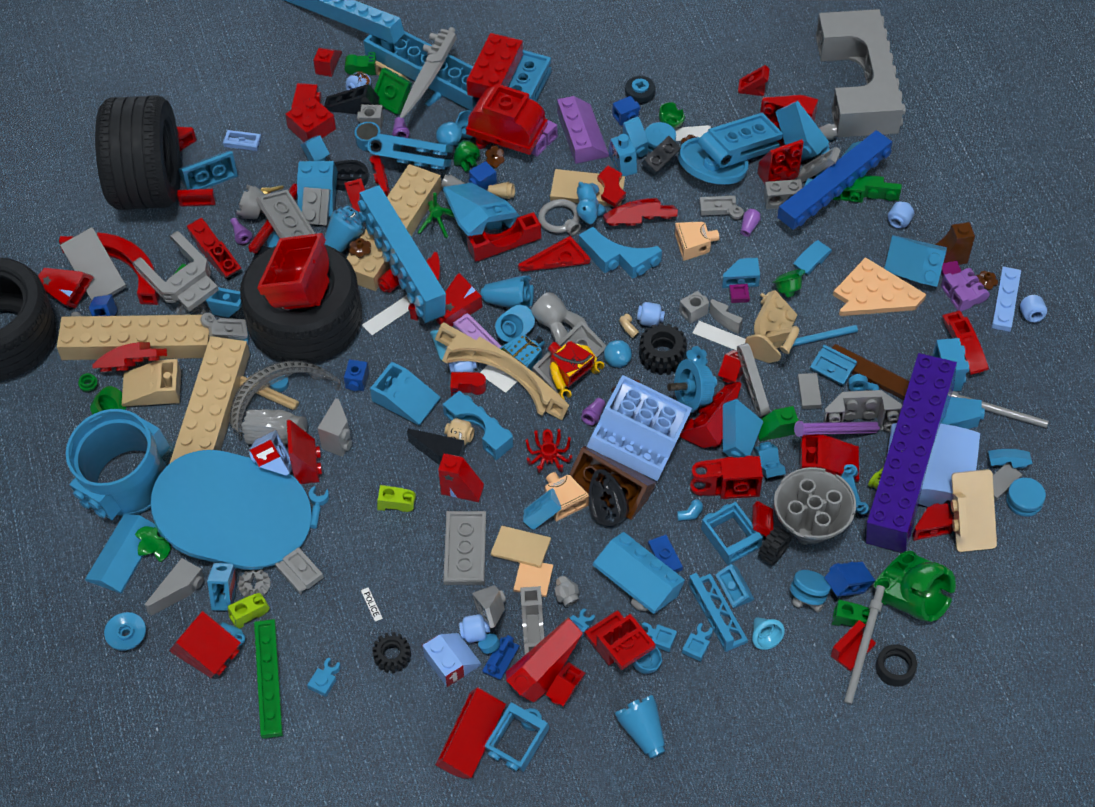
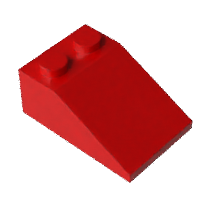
(303, 454)

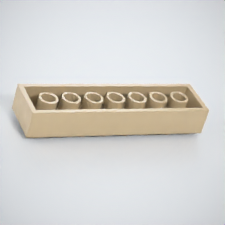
(410, 202)
(96, 335)
(212, 396)

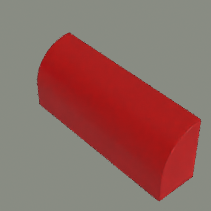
(470, 734)

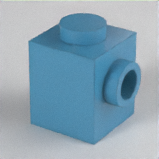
(315, 149)

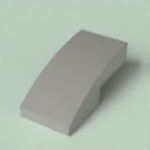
(720, 313)

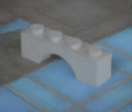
(531, 616)

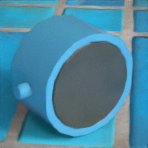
(364, 133)

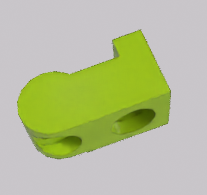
(395, 498)
(247, 609)

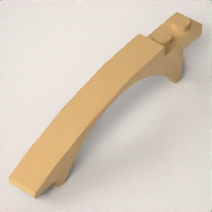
(464, 348)

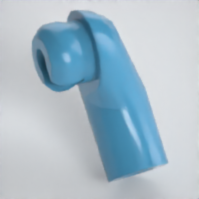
(692, 512)
(234, 631)

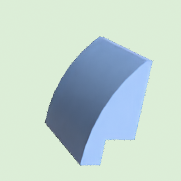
(639, 427)
(952, 452)

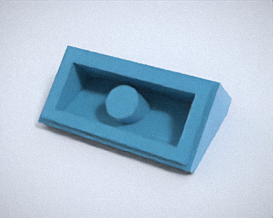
(541, 509)
(734, 586)

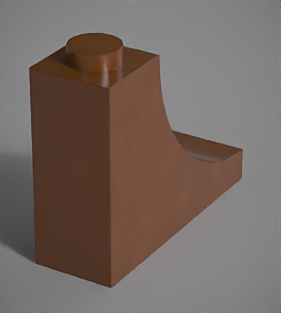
(958, 243)

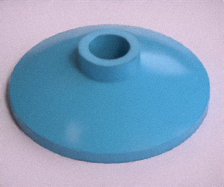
(121, 624)

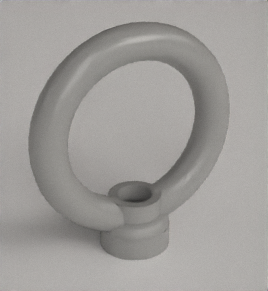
(571, 225)

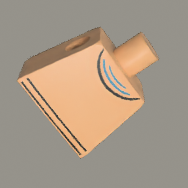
(694, 239)
(569, 493)

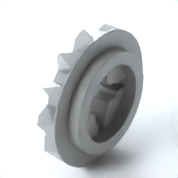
(262, 585)

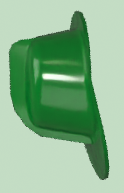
(789, 282)
(107, 399)

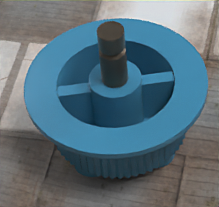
(693, 384)

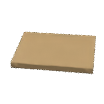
(521, 546)

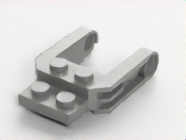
(188, 285)

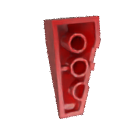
(707, 427)
(540, 666)

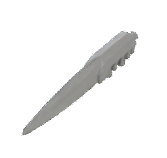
(436, 56)

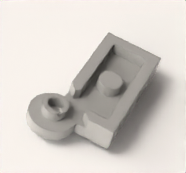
(720, 205)
(224, 327)

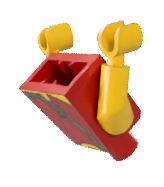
(571, 363)

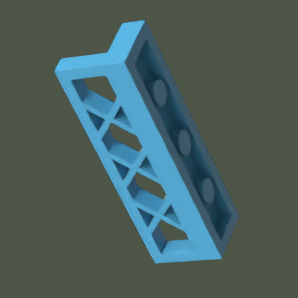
(713, 614)

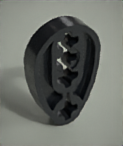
(350, 167)
(597, 505)

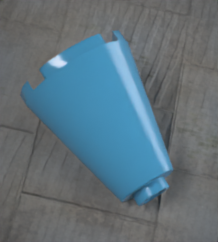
(509, 292)

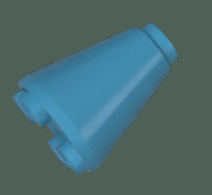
(342, 230)
(643, 725)

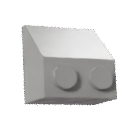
(334, 430)

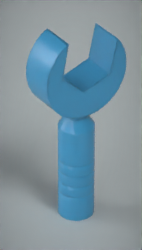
(317, 501)

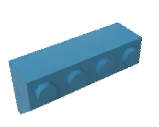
(639, 573)

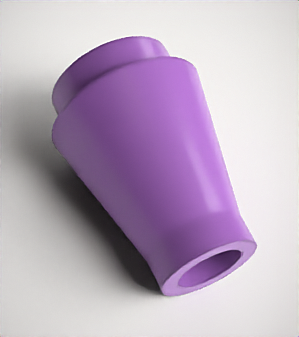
(400, 128)
(750, 221)
(592, 413)

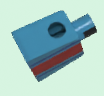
(220, 577)

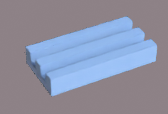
(240, 140)

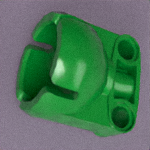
(916, 586)

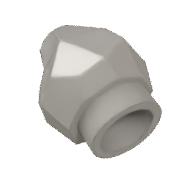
(566, 591)

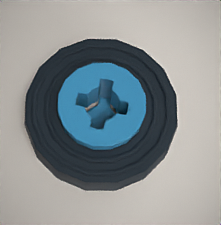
(640, 89)

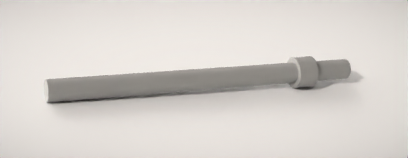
(1009, 413)
(875, 607)

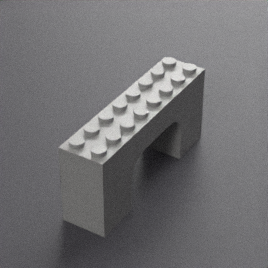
(862, 39)

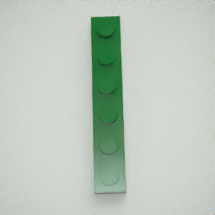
(268, 679)

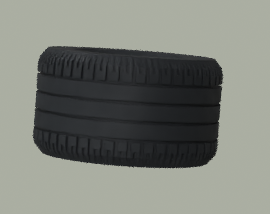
(137, 152)
(33, 330)
(309, 333)

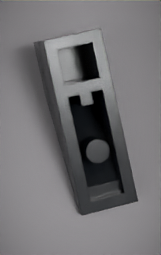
(351, 100)
(435, 445)

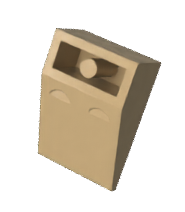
(152, 384)

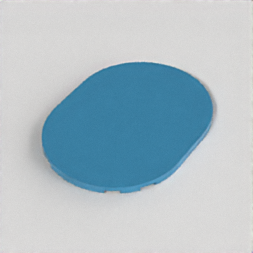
(230, 510)

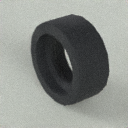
(900, 651)

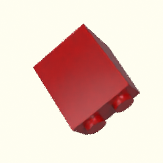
(206, 646)

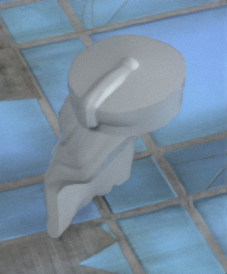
(265, 421)

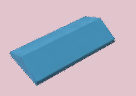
(120, 555)

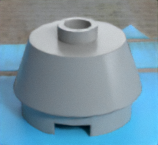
(249, 207)

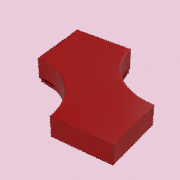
(612, 191)

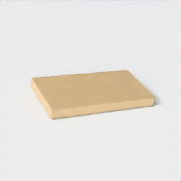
(566, 184)

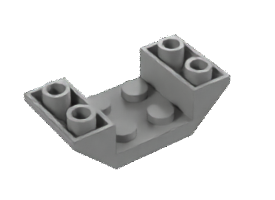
(864, 406)

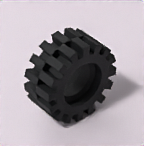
(774, 545)
(394, 663)

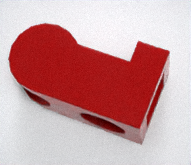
(468, 382)

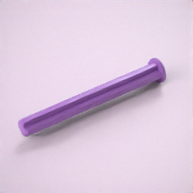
(835, 428)

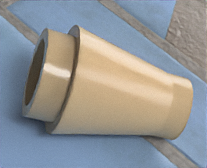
(503, 190)

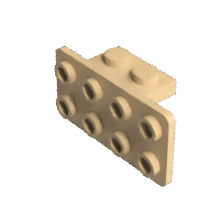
(973, 510)

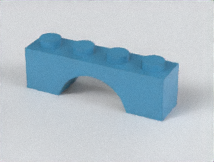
(496, 439)

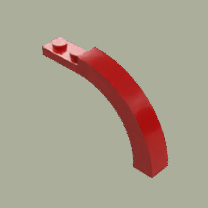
(126, 252)

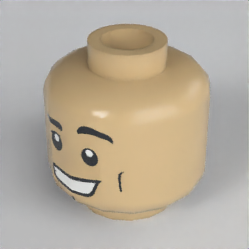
(460, 430)

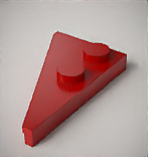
(561, 254)

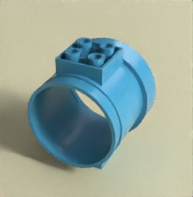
(99, 441)

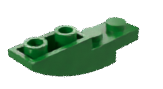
(870, 187)

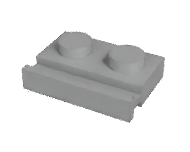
(316, 205)
(299, 570)

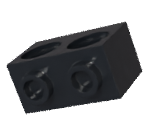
(661, 155)

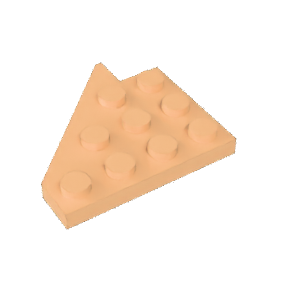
(876, 290)

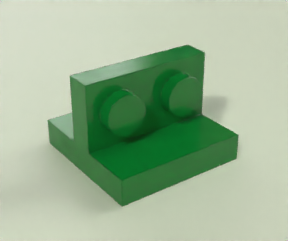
(392, 90)

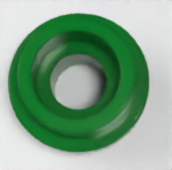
(87, 378)

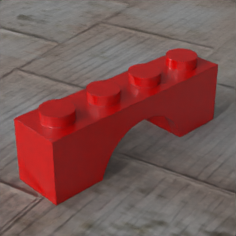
(523, 231)

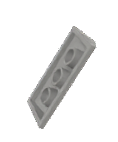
(579, 334)

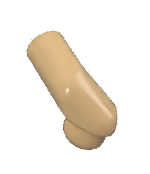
(625, 322)

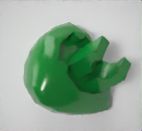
(465, 154)

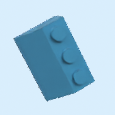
(209, 171)

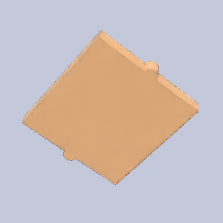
(534, 576)

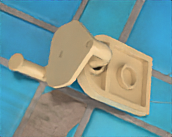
(772, 329)

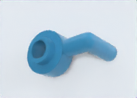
(860, 383)

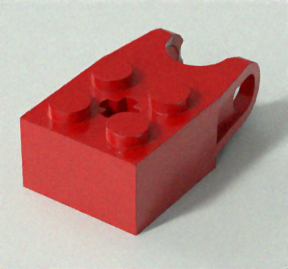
(729, 477)

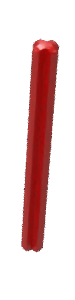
(267, 228)

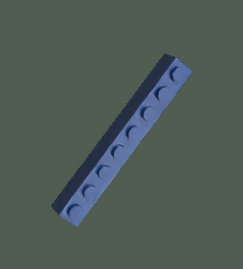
(834, 180)

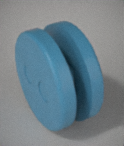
(657, 133)
(1025, 497)
(810, 587)

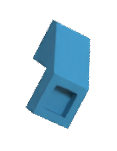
(769, 459)

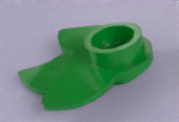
(152, 543)

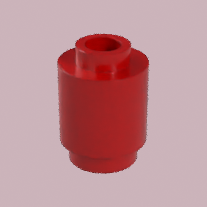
(388, 281)

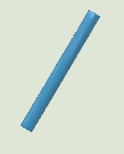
(825, 335)

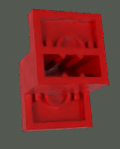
(619, 640)

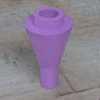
(241, 234)

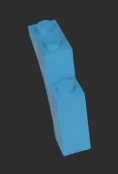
(610, 255)

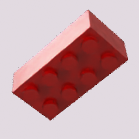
(494, 64)

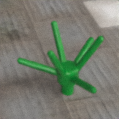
(436, 211)

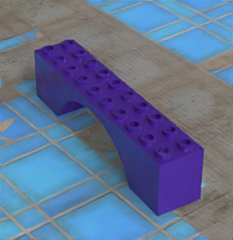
(909, 453)

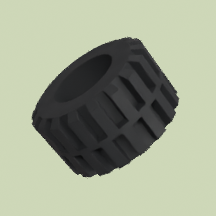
(662, 337)

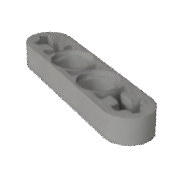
(753, 379)

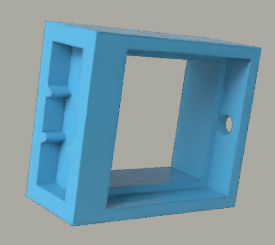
(739, 549)
(529, 719)

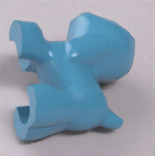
(588, 205)

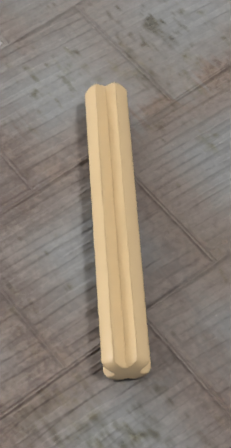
(276, 396)

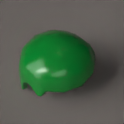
(671, 115)

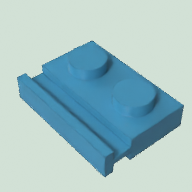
(833, 365)

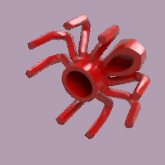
(548, 450)

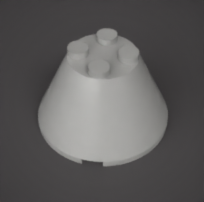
(814, 504)

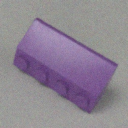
(581, 129)

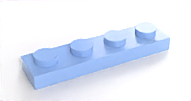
(1006, 299)

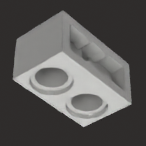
(779, 191)

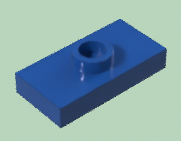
(665, 552)

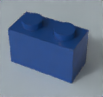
(849, 578)

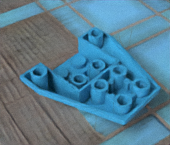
(476, 207)

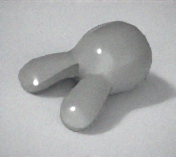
(552, 312)

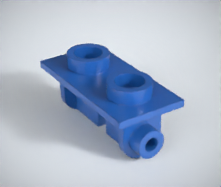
(501, 658)

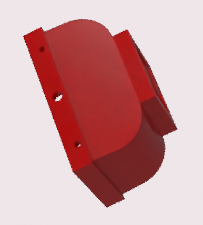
(507, 119)
(296, 272)

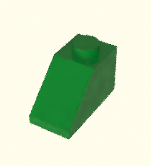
(778, 424)

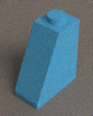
(964, 413)
(739, 429)

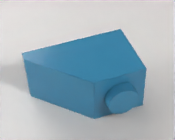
(637, 136)
(742, 272)
(224, 302)

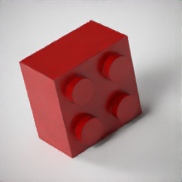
(310, 120)

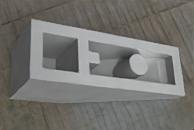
(176, 586)
(490, 604)

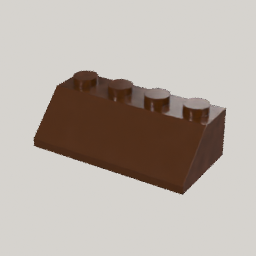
(635, 485)

